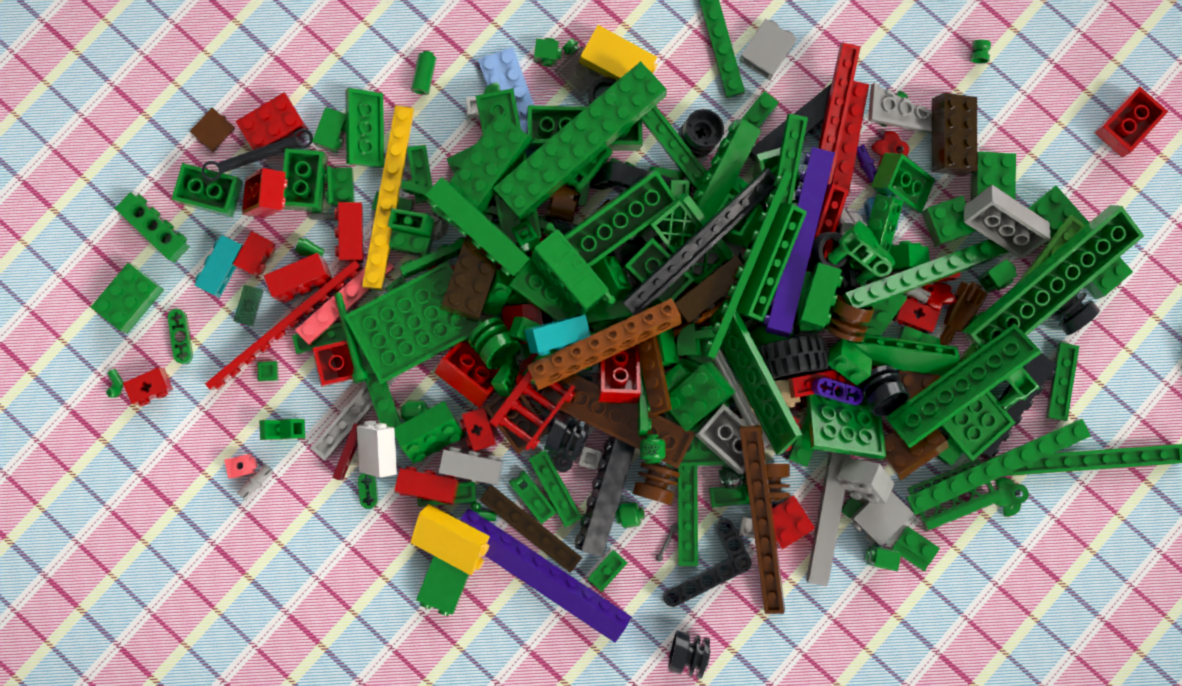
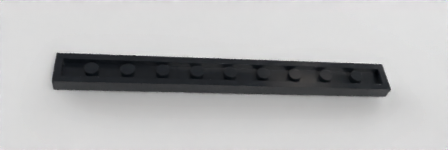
(700, 242)

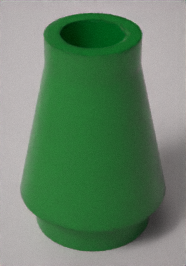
(307, 248)

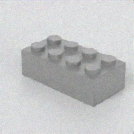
(1006, 222)

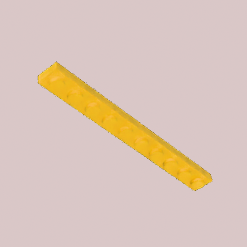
(388, 197)

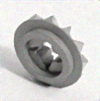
(441, 227)

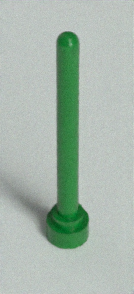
(359, 374)

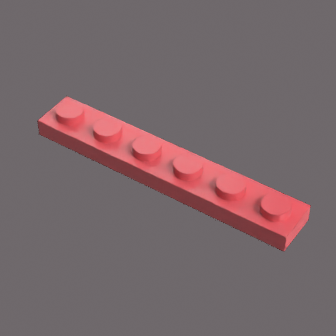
(329, 314)

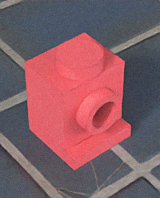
(232, 466)

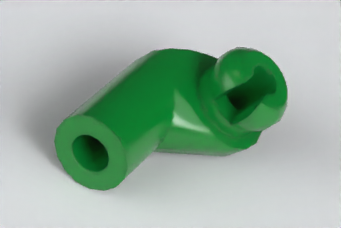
(117, 384)
(488, 515)

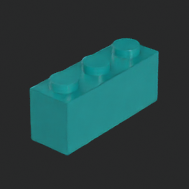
(218, 266)
(557, 334)

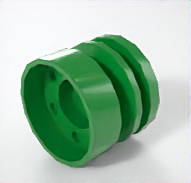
(493, 343)

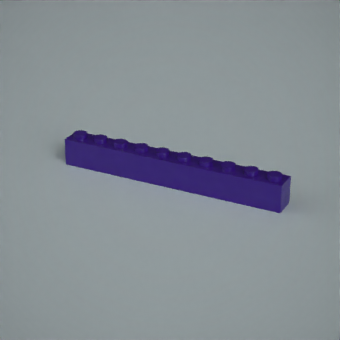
(810, 199)
(550, 579)

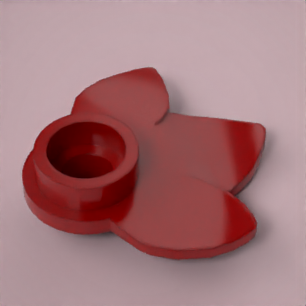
(889, 145)
(940, 295)

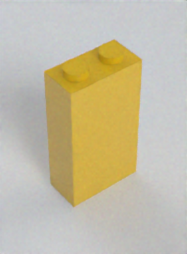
(614, 55)
(450, 539)

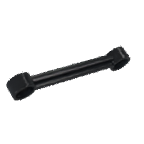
(257, 154)

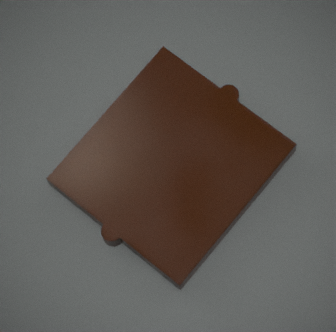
(212, 129)

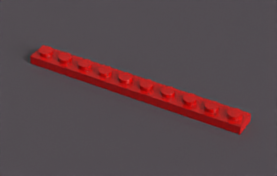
(278, 330)

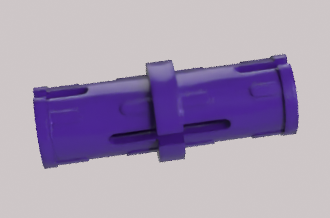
(866, 163)

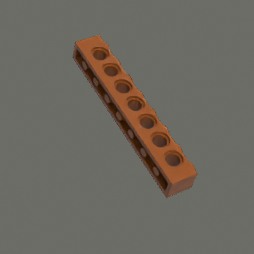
(605, 344)

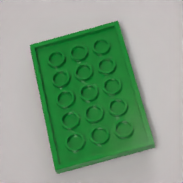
(409, 325)

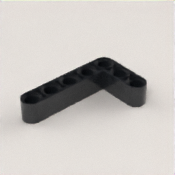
(623, 175)
(714, 570)

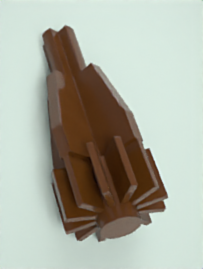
(969, 300)

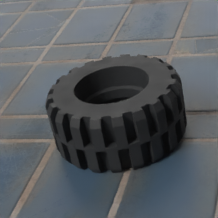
(795, 357)

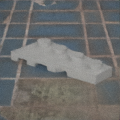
(897, 111)

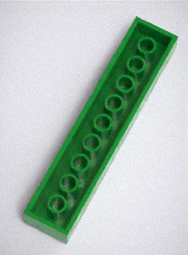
(580, 141)
(1058, 276)

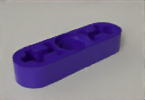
(830, 393)

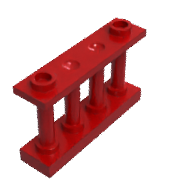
(512, 402)

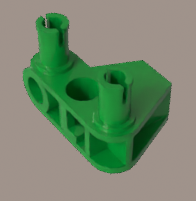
(861, 241)
(1022, 386)

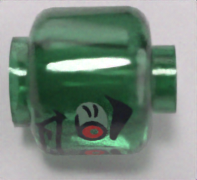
(730, 478)

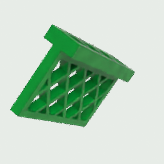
(698, 219)
(961, 510)

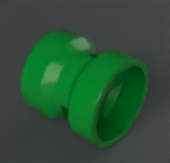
(980, 51)

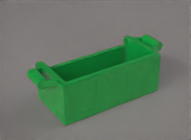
(569, 272)

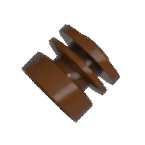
(849, 320)
(775, 474)
(656, 483)

